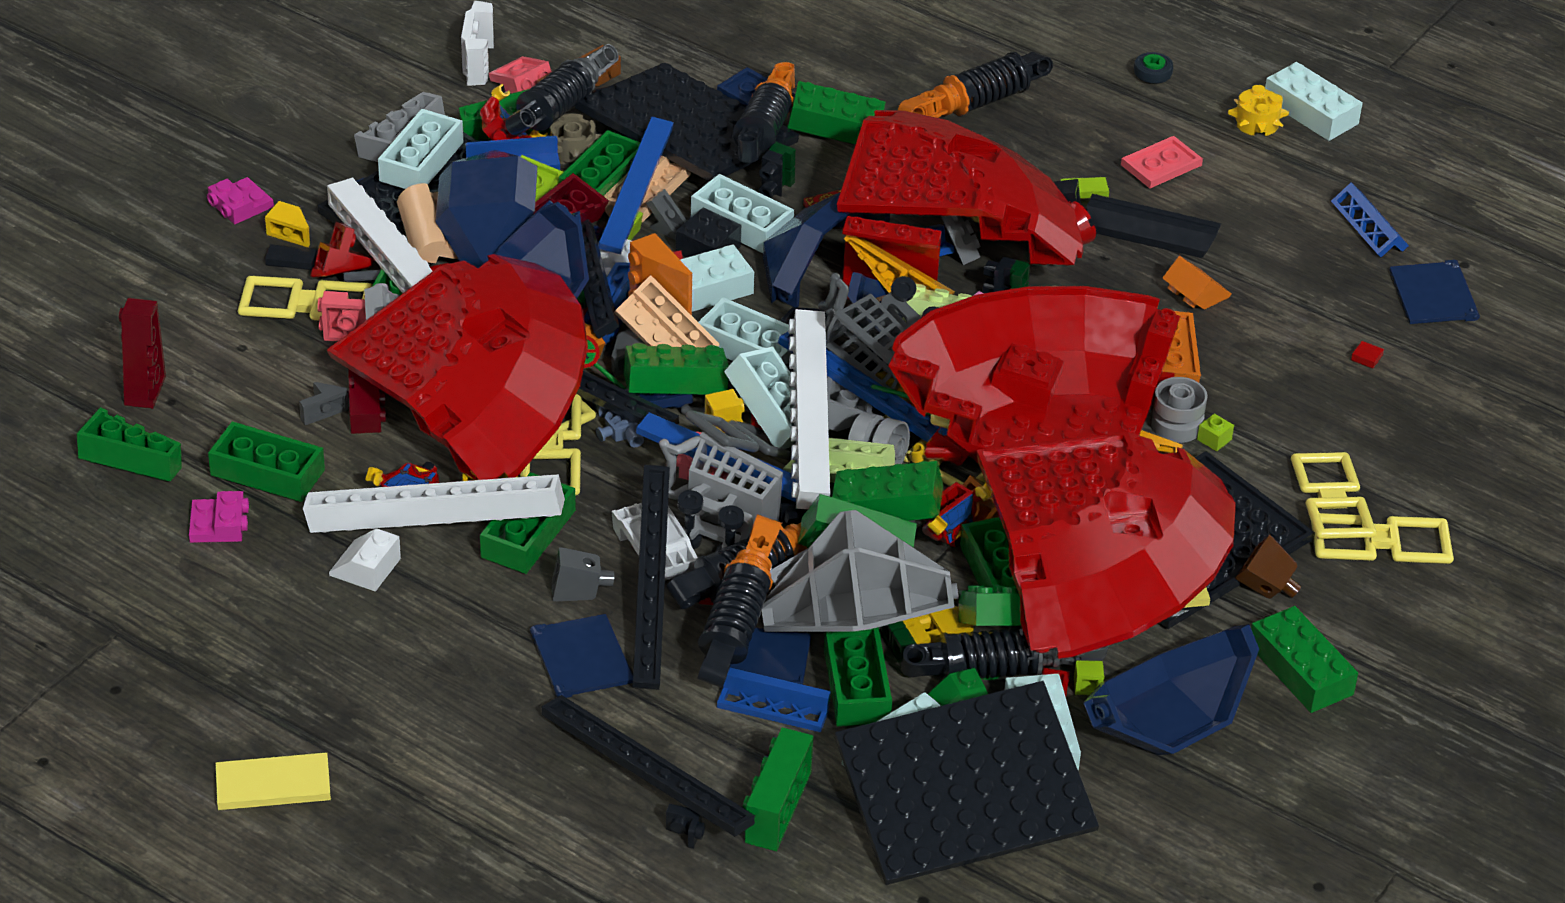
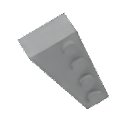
(379, 136)

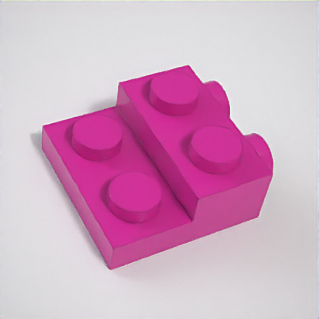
(238, 199)
(219, 518)

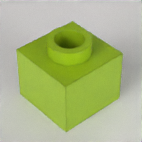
(1215, 432)
(1087, 676)

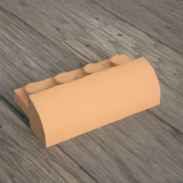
(666, 176)
(418, 216)
(660, 318)

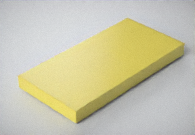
(272, 781)

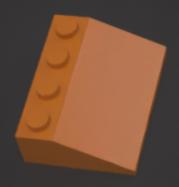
(654, 258)

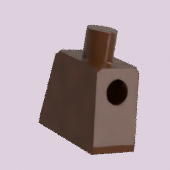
(1269, 570)

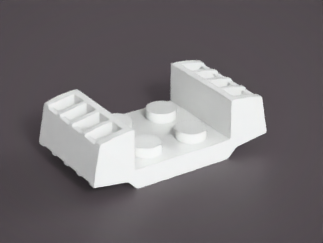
(475, 41)
(679, 552)

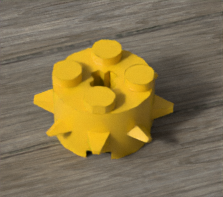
(1258, 111)

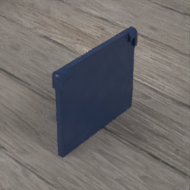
(1434, 292)
(581, 655)
(777, 655)

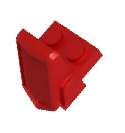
(336, 256)

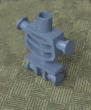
(618, 427)

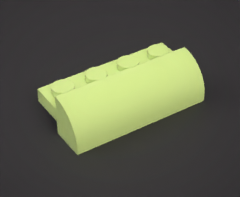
(855, 455)

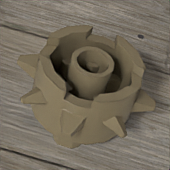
(573, 136)

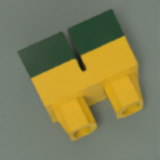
(908, 632)

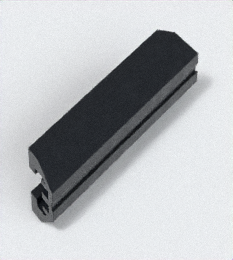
(1151, 226)

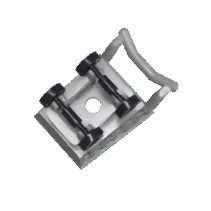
(701, 494)

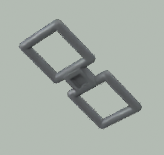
(737, 434)

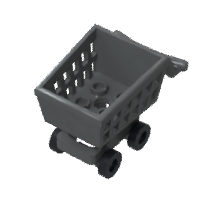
(871, 322)

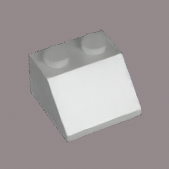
(368, 559)

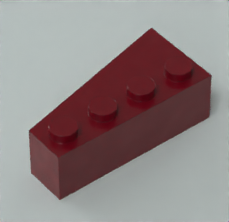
(576, 196)
(141, 352)
(365, 405)

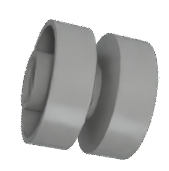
(1178, 409)
(876, 429)

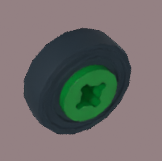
(1153, 67)

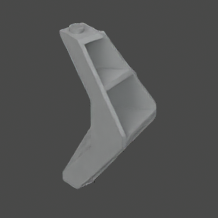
(857, 581)

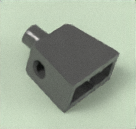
(578, 576)

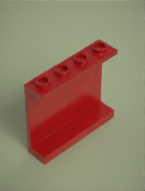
(908, 243)

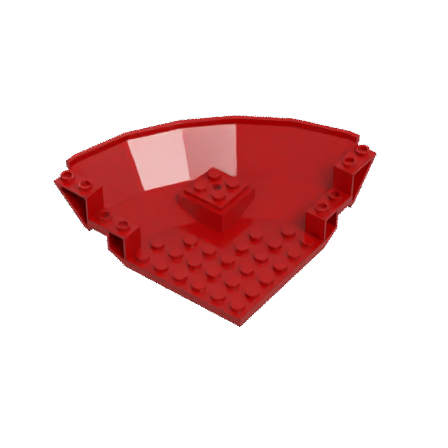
(942, 169)
(478, 359)
(1036, 364)
(1105, 535)

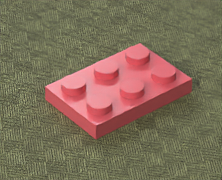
(1161, 161)

